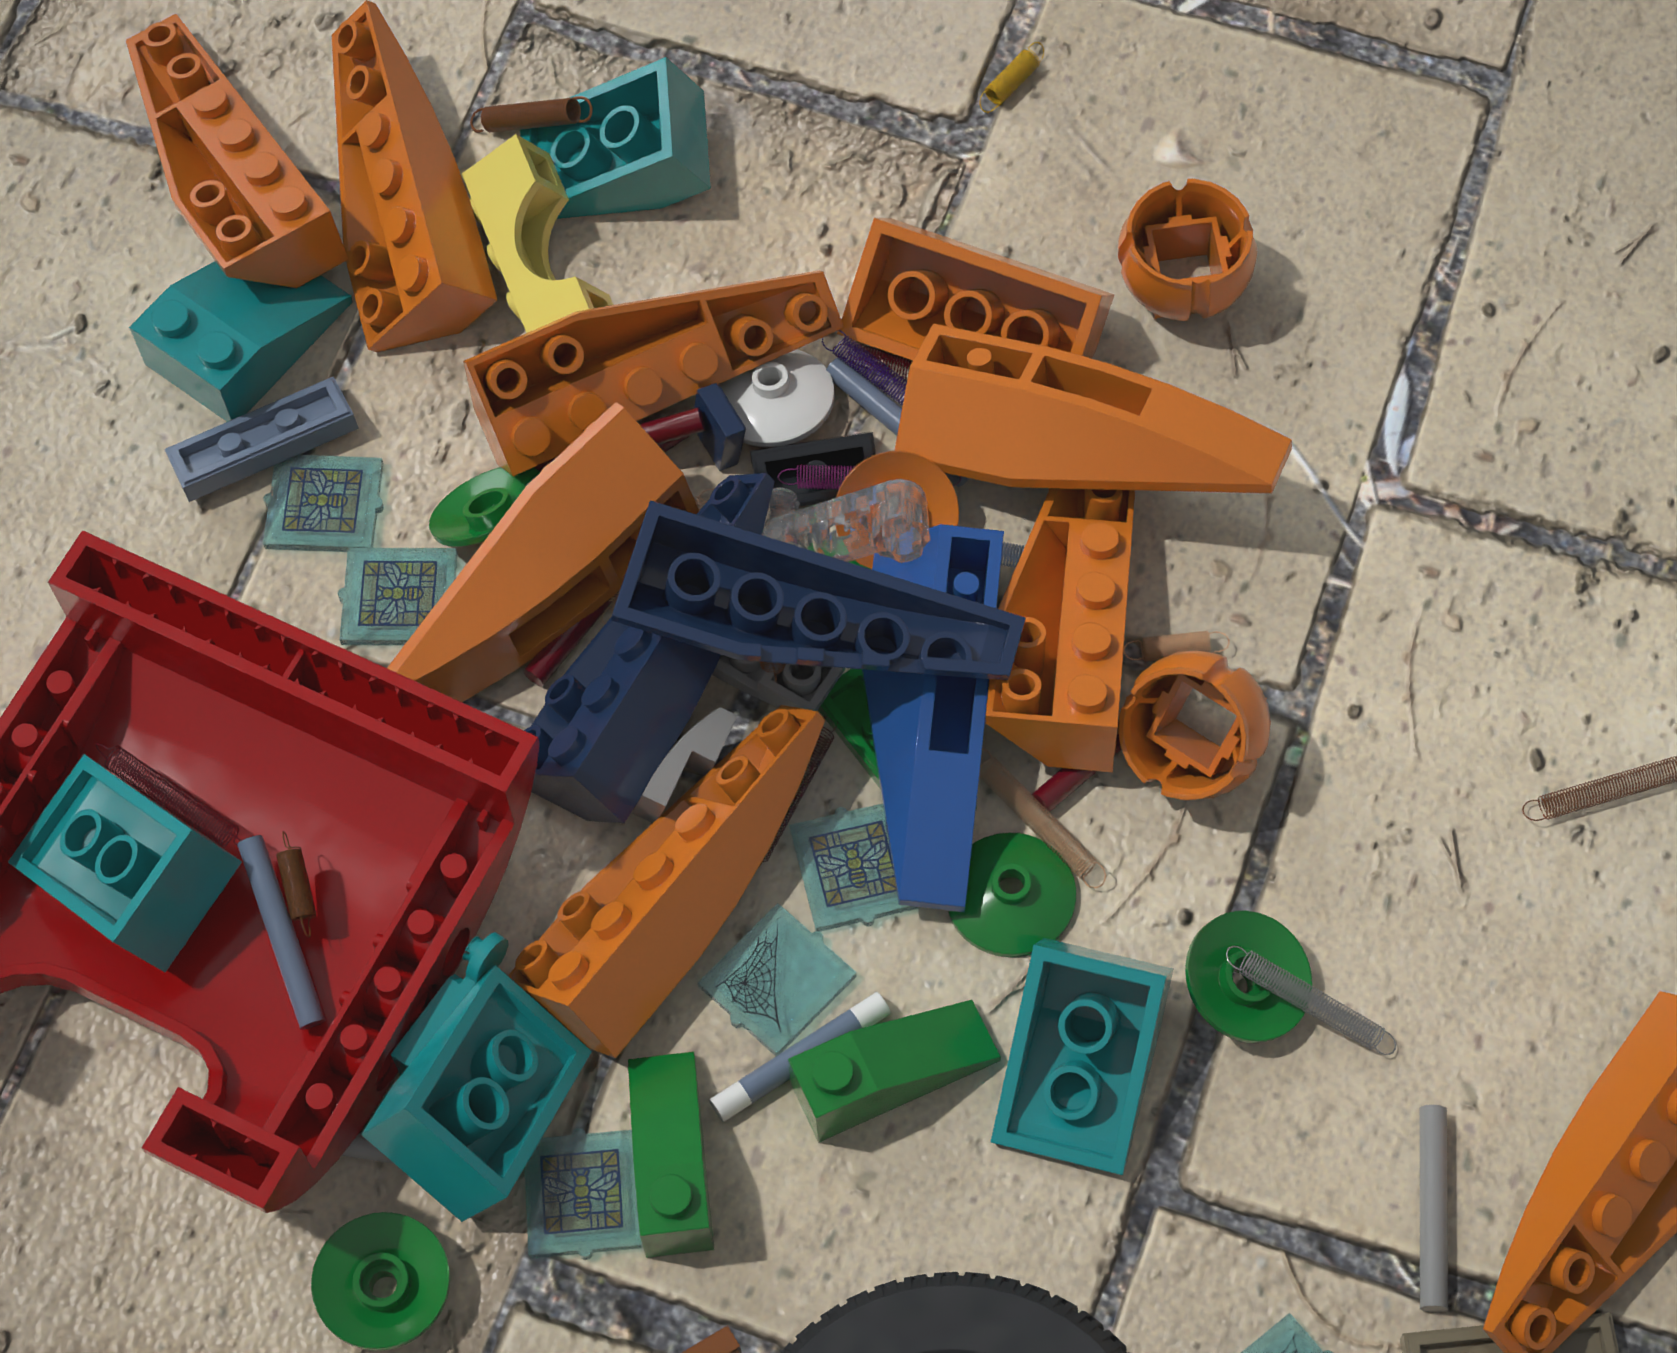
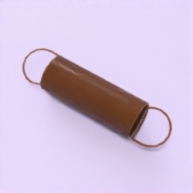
(296, 884)

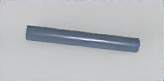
(872, 400)
(281, 932)

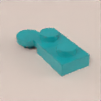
(482, 957)

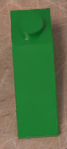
(888, 1066)
(669, 1155)

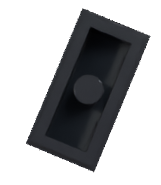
(839, 450)

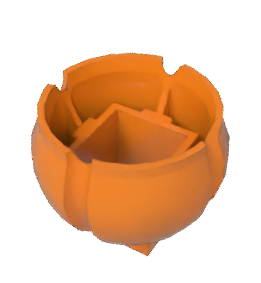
(1184, 225)
(1177, 755)

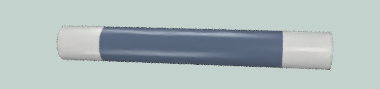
(776, 1071)

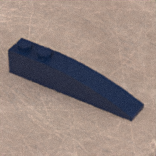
(799, 606)

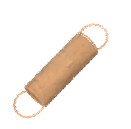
(1165, 645)

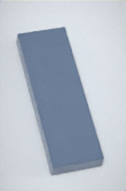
(261, 439)

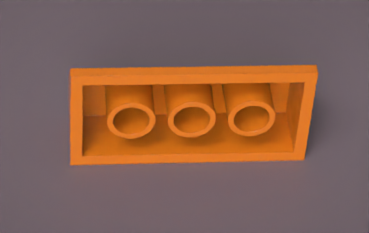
(926, 279)

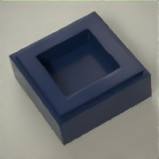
(723, 427)

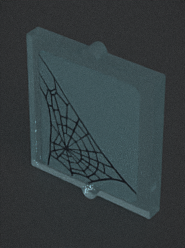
(777, 979)

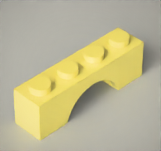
(517, 202)

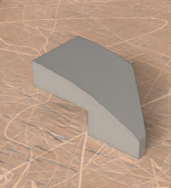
(696, 751)

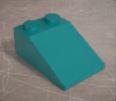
(636, 149)
(233, 336)
(124, 863)
(1081, 1055)
(478, 1096)

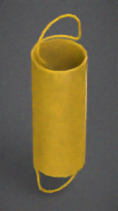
(1012, 77)

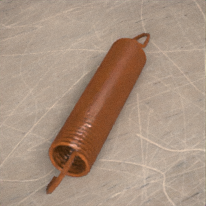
(531, 115)

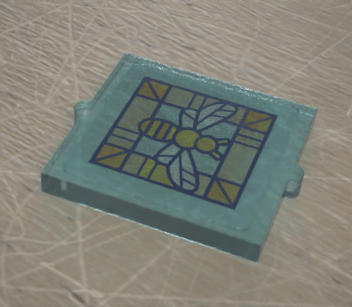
(323, 503)
(392, 592)
(847, 867)
(581, 1195)

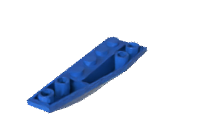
(933, 732)

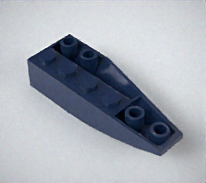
(630, 694)

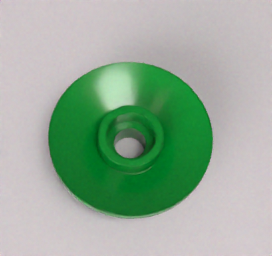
(477, 506)
(1014, 922)
(1258, 1012)
(360, 1256)

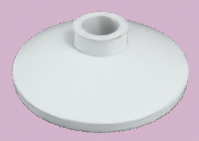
(782, 399)

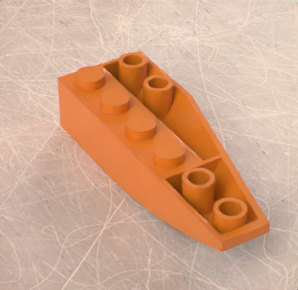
(227, 168)
(402, 197)
(641, 354)
(1073, 422)
(546, 559)
(1071, 647)
(669, 891)
(1601, 1198)

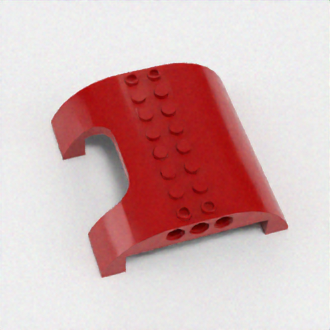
(377, 778)

